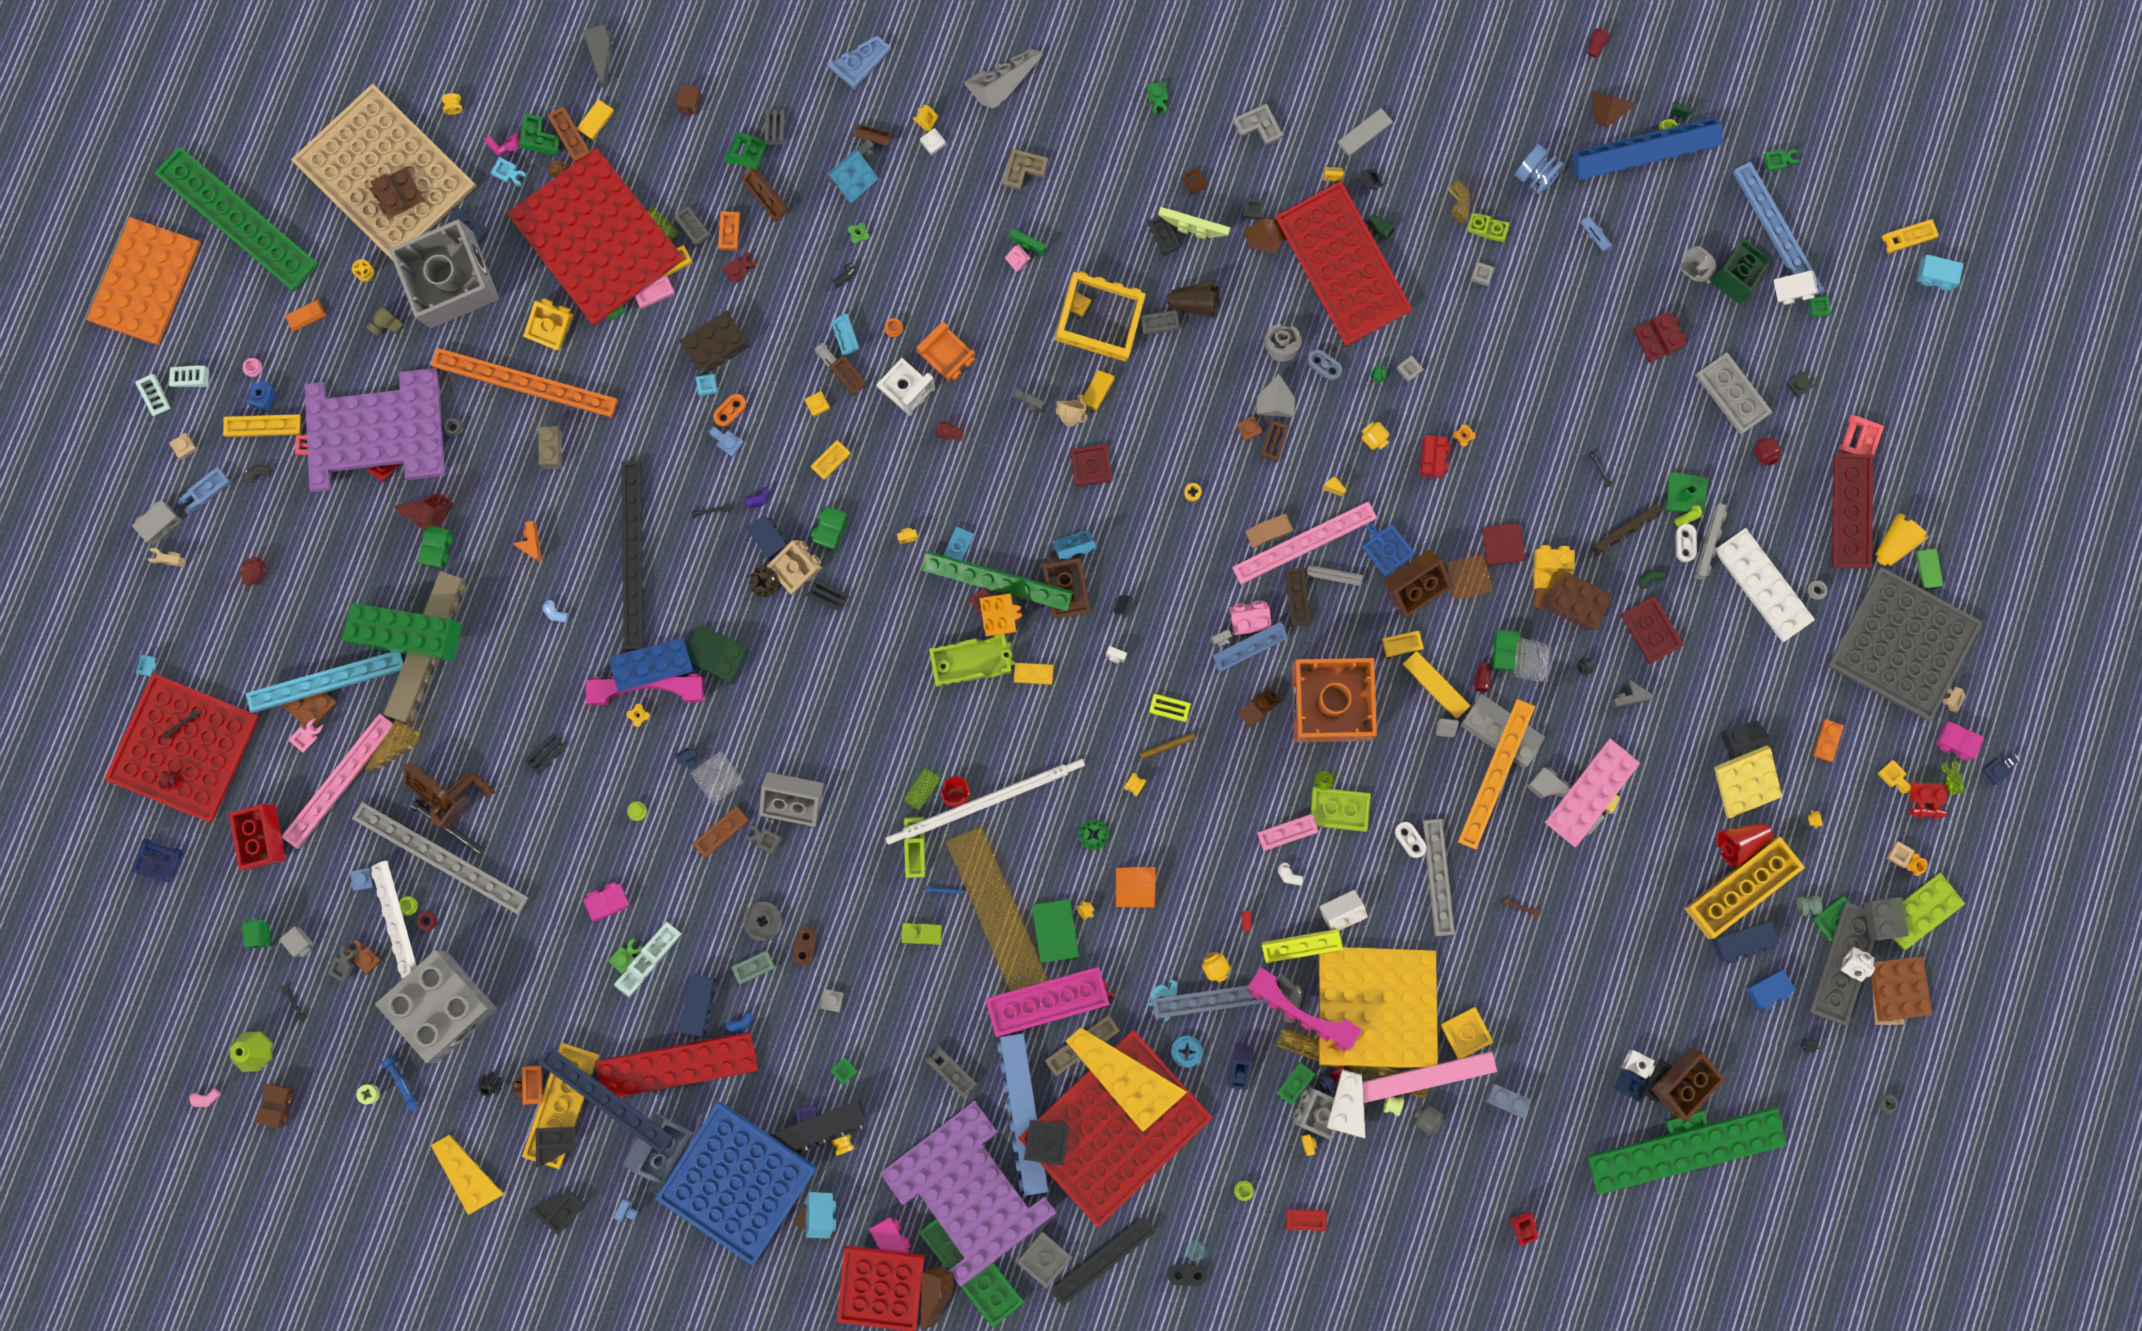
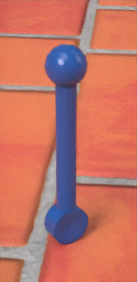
(928, 889)

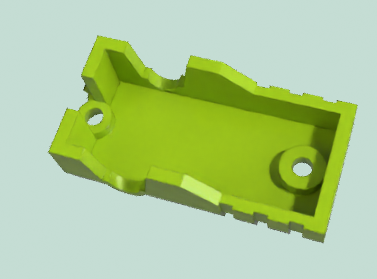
(971, 660)

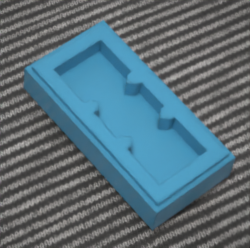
(959, 544)

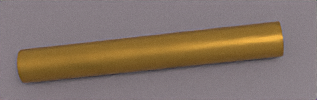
(1166, 746)

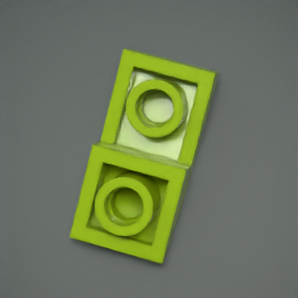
(1488, 228)

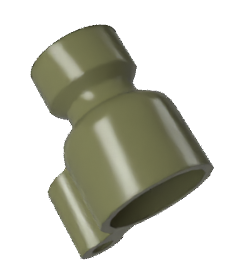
(384, 319)

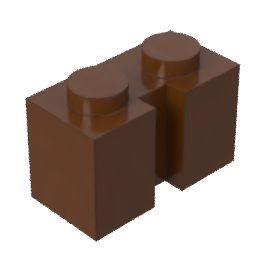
(275, 1105)

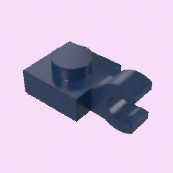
(1998, 769)

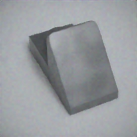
(1635, 695)

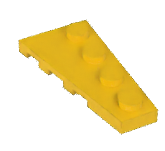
(468, 1180)

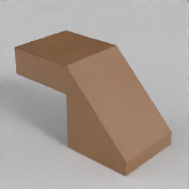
(1269, 530)

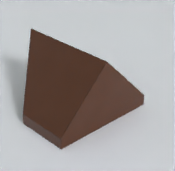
(1609, 108)
(1264, 235)

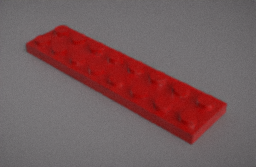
(678, 1064)

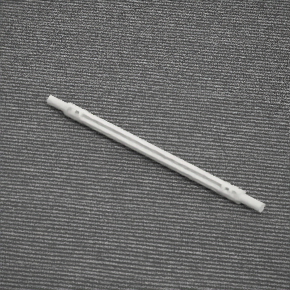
(985, 801)

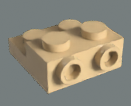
(795, 565)

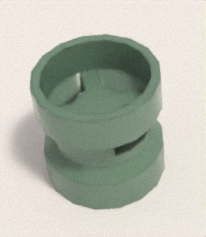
(1809, 905)

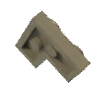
(1022, 163)

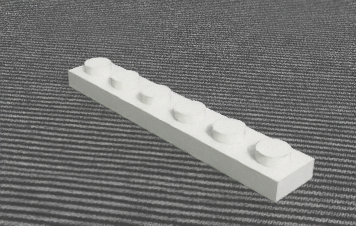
(394, 919)

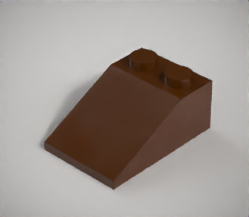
(1070, 576)

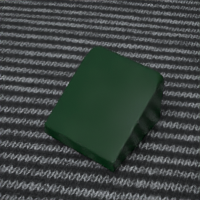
(1680, 110)

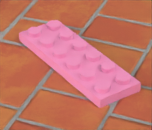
(1592, 792)

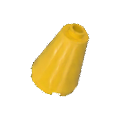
(1900, 540)

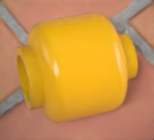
(1375, 435)
(1215, 966)

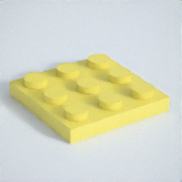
(1748, 781)

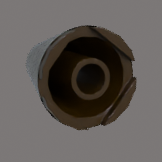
(1196, 299)

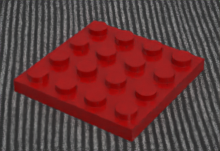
(880, 1288)

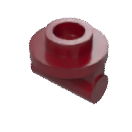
(1335, 1074)

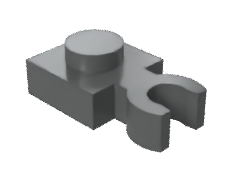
(1031, 402)
(766, 841)
(341, 965)

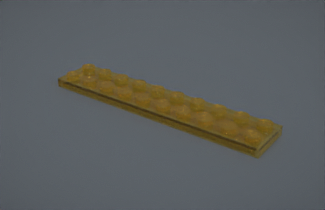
(996, 910)

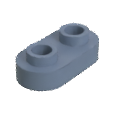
(1326, 363)

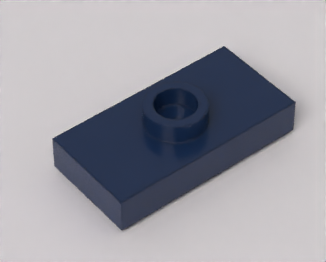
(479, 230)

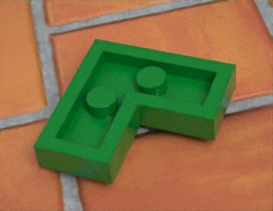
(533, 139)

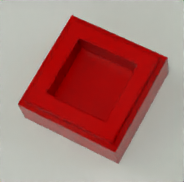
(1246, 921)

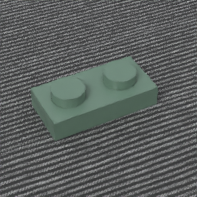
(753, 967)

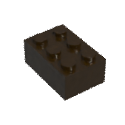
(714, 343)

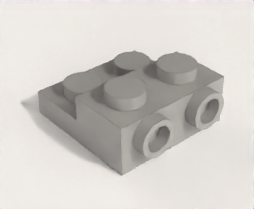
(1315, 1113)

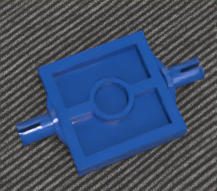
(1387, 549)

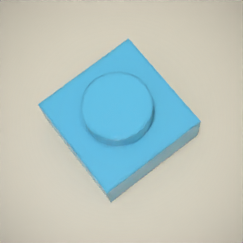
(146, 665)

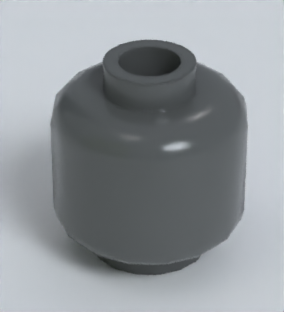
(1429, 1120)

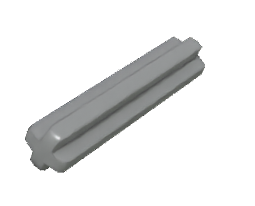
(1334, 575)

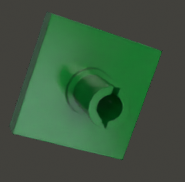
(1685, 492)

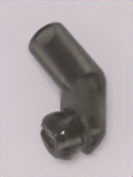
(255, 470)

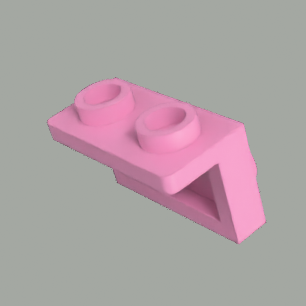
(1250, 617)

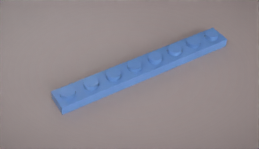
(1773, 221)

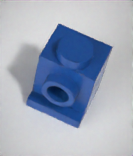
(264, 401)

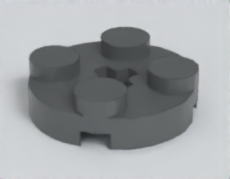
(753, 927)

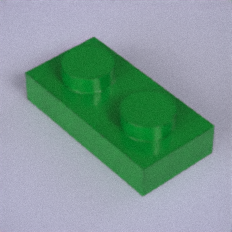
(1295, 1083)
(1675, 1125)

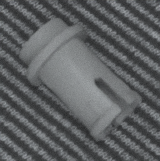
(823, 351)

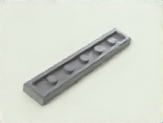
(1438, 877)

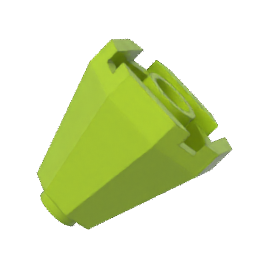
(251, 1051)

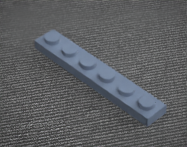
(1204, 1002)

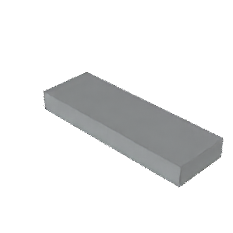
(1365, 132)

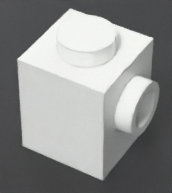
(1638, 1064)

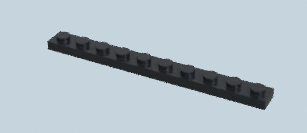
(632, 555)

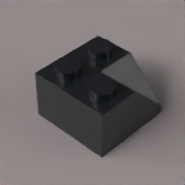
(1745, 739)

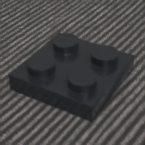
(1046, 1142)

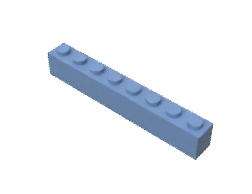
(1022, 1109)

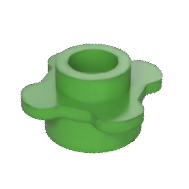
(858, 237)

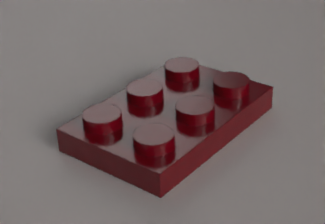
(1652, 630)

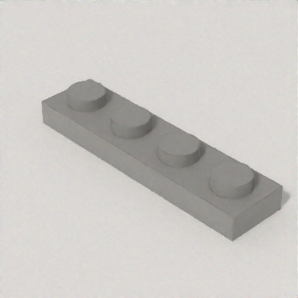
(1713, 533)

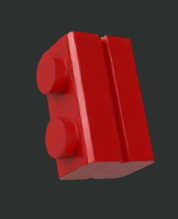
(1434, 456)

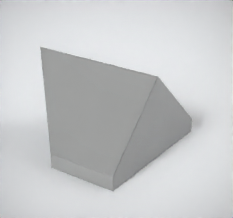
(1276, 400)

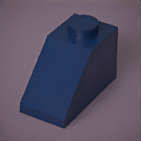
(1241, 1066)

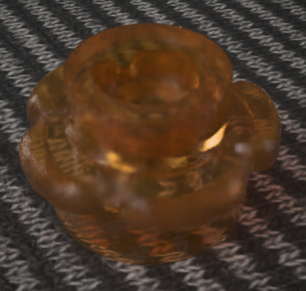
(556, 168)

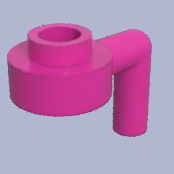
(511, 143)

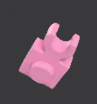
(305, 736)

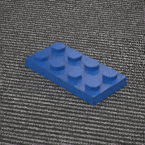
(650, 664)

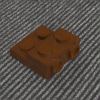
(396, 192)

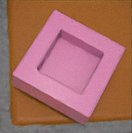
(1017, 258)

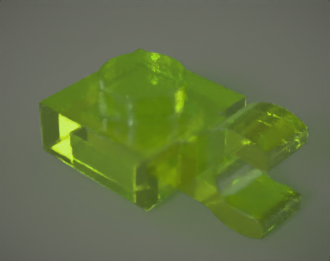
(1954, 780)

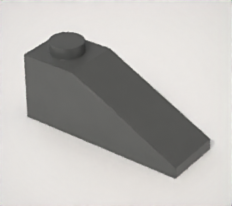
(601, 50)

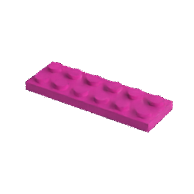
(1047, 1001)

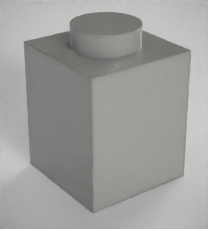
(297, 942)

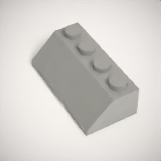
(1487, 722)

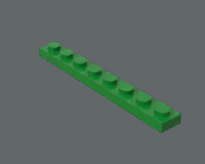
(997, 580)

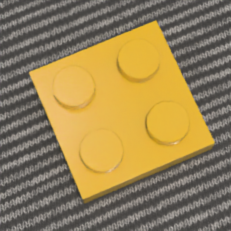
(1466, 1033)

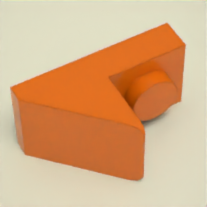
(531, 546)

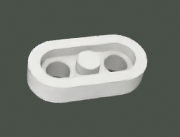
(1686, 543)
(1411, 839)

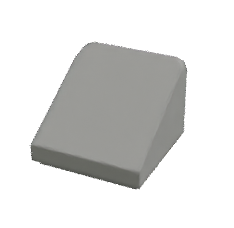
(1446, 727)

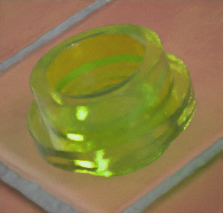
(1323, 776)

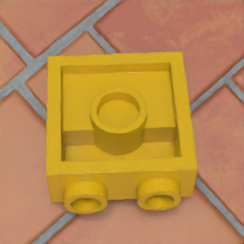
(548, 323)
(1548, 561)

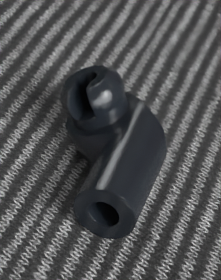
(846, 276)

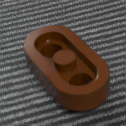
(806, 946)

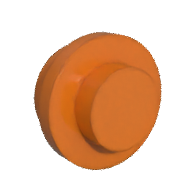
(893, 327)

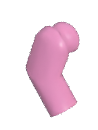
(204, 1101)

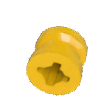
(451, 103)
(360, 266)
(1135, 784)
(843, 1144)

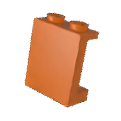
(946, 352)

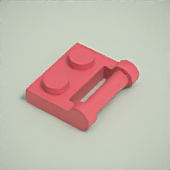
(1867, 439)

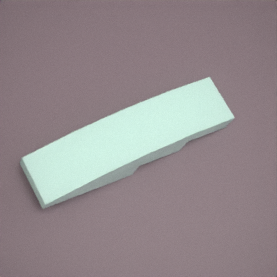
(648, 959)

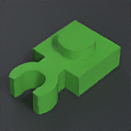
(624, 957)

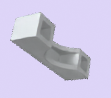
(1546, 784)

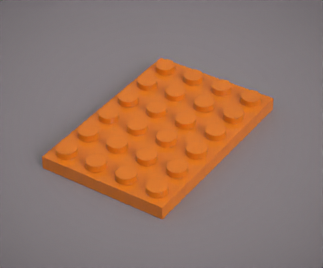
(143, 281)

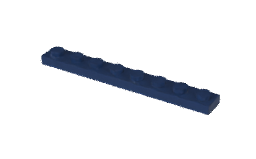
(606, 1100)

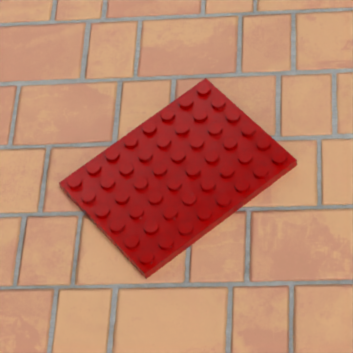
(595, 236)
(1105, 1149)

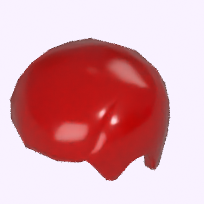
(955, 791)

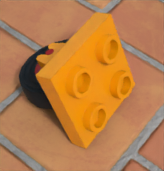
(1002, 614)

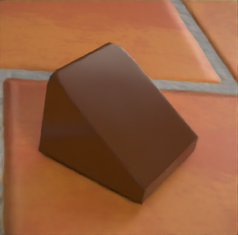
(1194, 180)

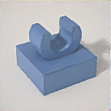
(625, 1211)

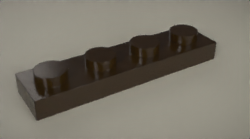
(1620, 534)

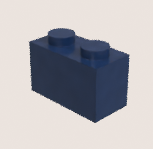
(767, 537)

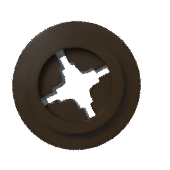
(771, 583)

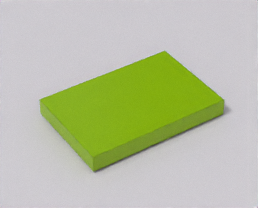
(1340, 809)

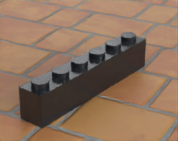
(822, 1127)

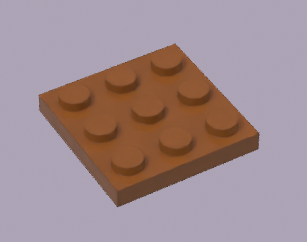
(1900, 989)

